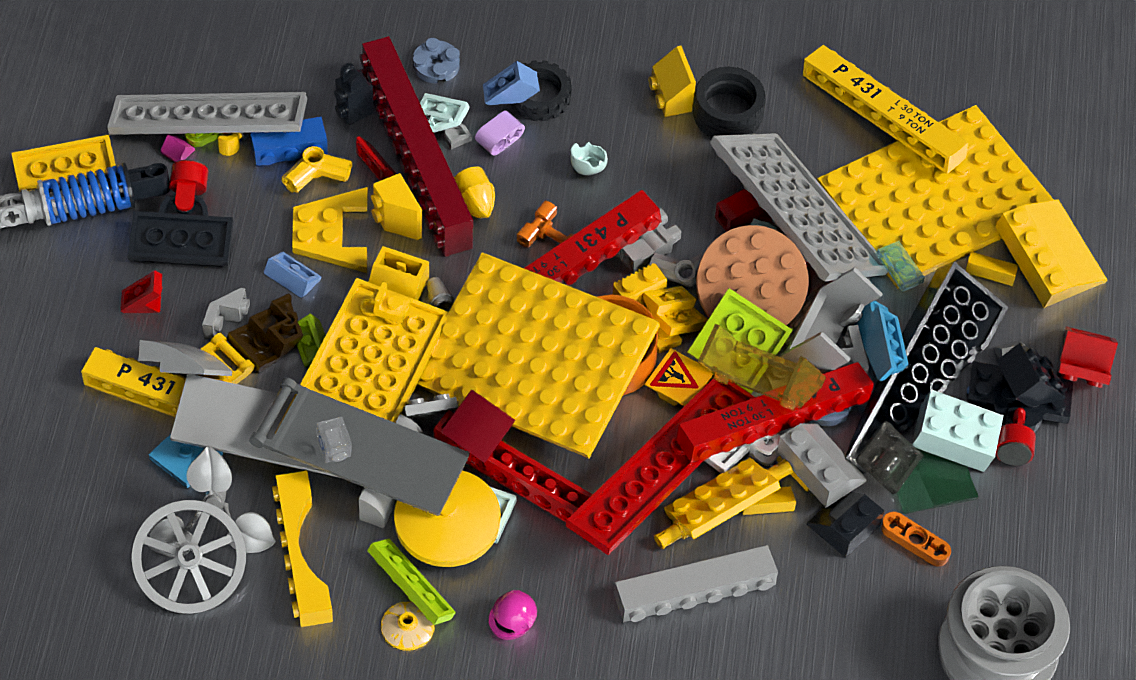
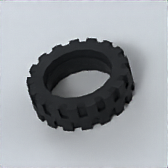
(551, 108)

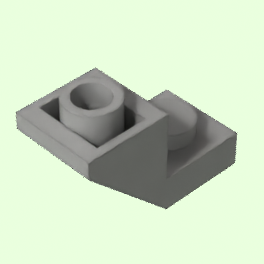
(228, 308)

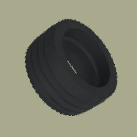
(728, 81)

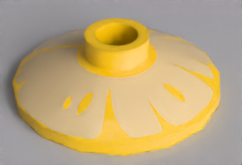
(403, 635)

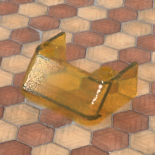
(760, 370)

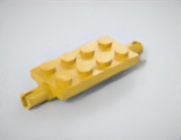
(720, 499)

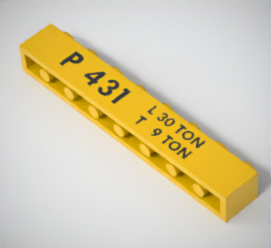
(885, 109)
(133, 381)

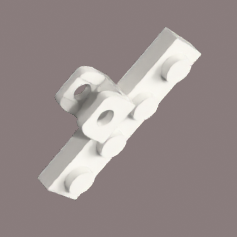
(727, 460)

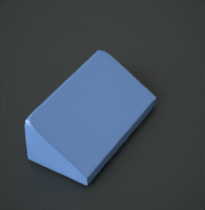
(291, 274)

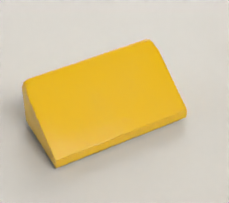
(991, 268)
(778, 501)

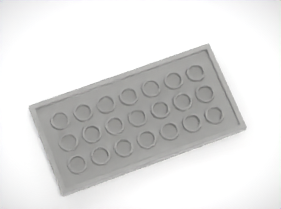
(798, 205)

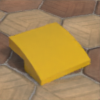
(674, 310)

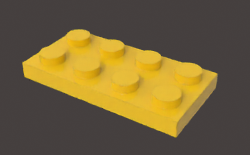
(62, 160)

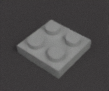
(438, 405)

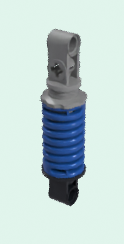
(57, 198)

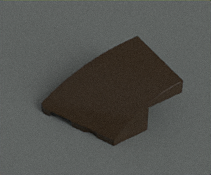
(268, 334)

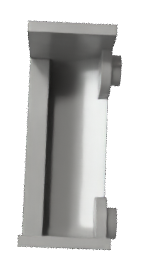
(824, 318)

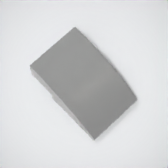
(181, 358)

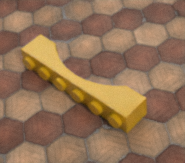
(311, 593)

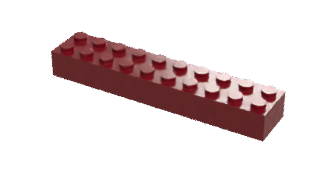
(417, 148)

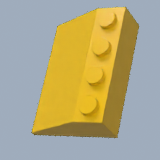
(1049, 251)

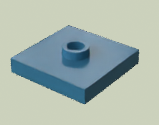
(175, 458)

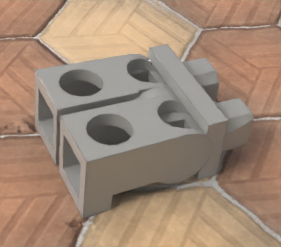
(655, 241)

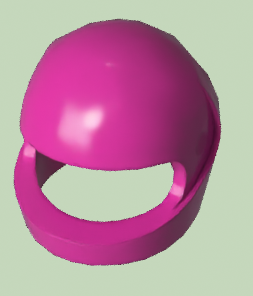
(515, 612)

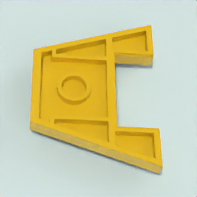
(320, 230)

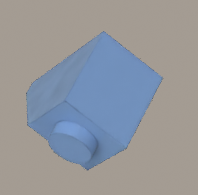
(511, 85)

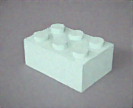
(957, 430)

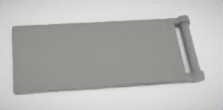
(226, 417)

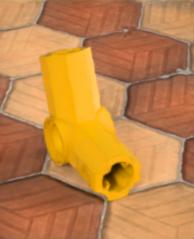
(314, 165)

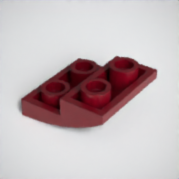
(478, 426)

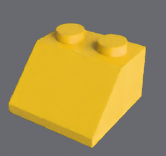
(673, 83)
(397, 207)

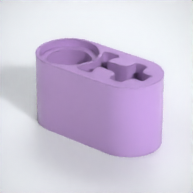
(499, 133)

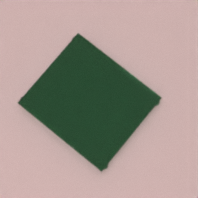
(936, 484)

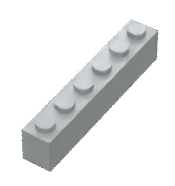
(695, 584)

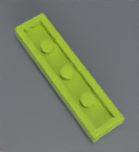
(411, 581)

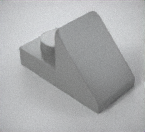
(854, 348)

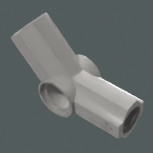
(673, 268)

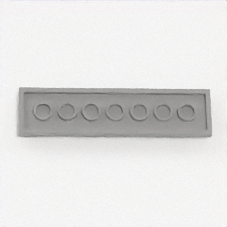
(208, 113)

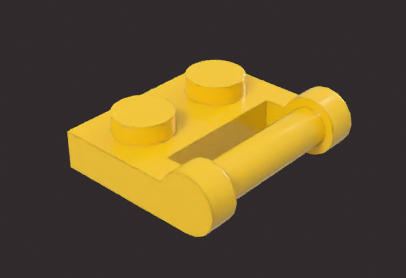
(245, 368)

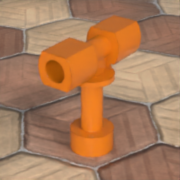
(541, 226)

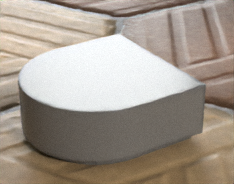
(457, 136)

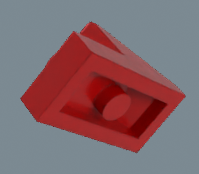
(143, 295)

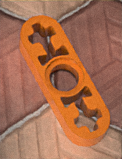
(918, 549)

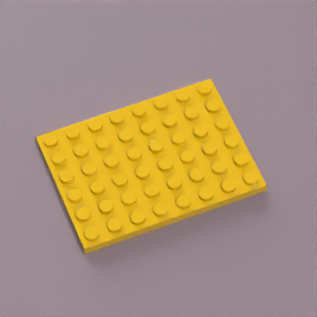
(934, 213)
(538, 352)

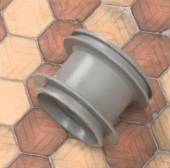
(997, 592)

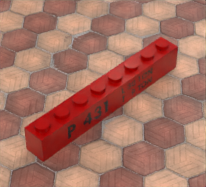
(599, 240)
(766, 417)

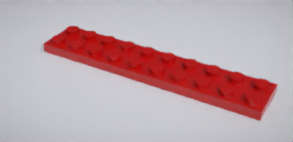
(647, 475)

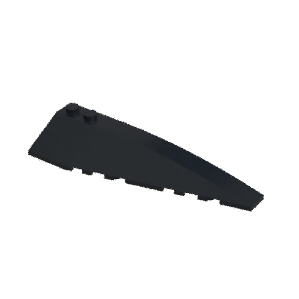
(940, 340)

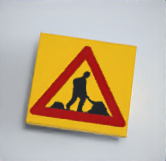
(678, 378)

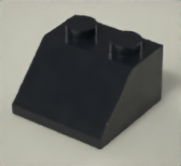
(847, 522)

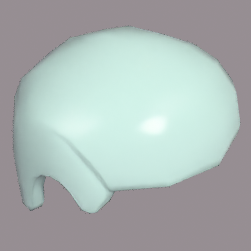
(588, 159)

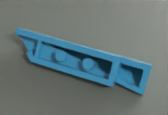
(882, 340)

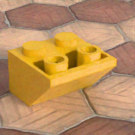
(401, 271)

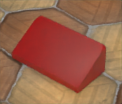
(373, 159)

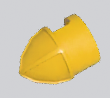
(476, 191)

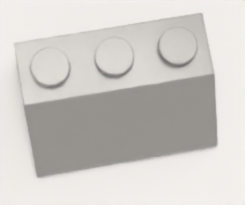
(819, 463)

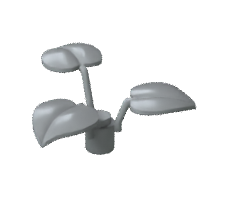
(213, 476)

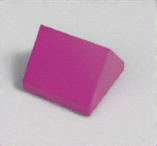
(176, 148)

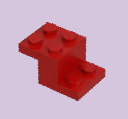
(1087, 357)

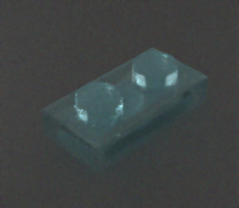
(900, 266)

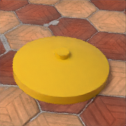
(461, 530)

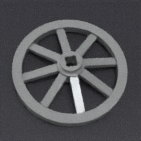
(169, 510)

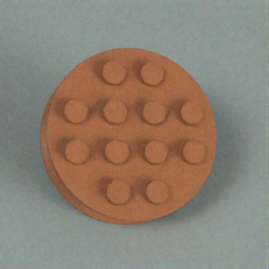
(757, 266)

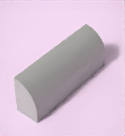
(374, 506)

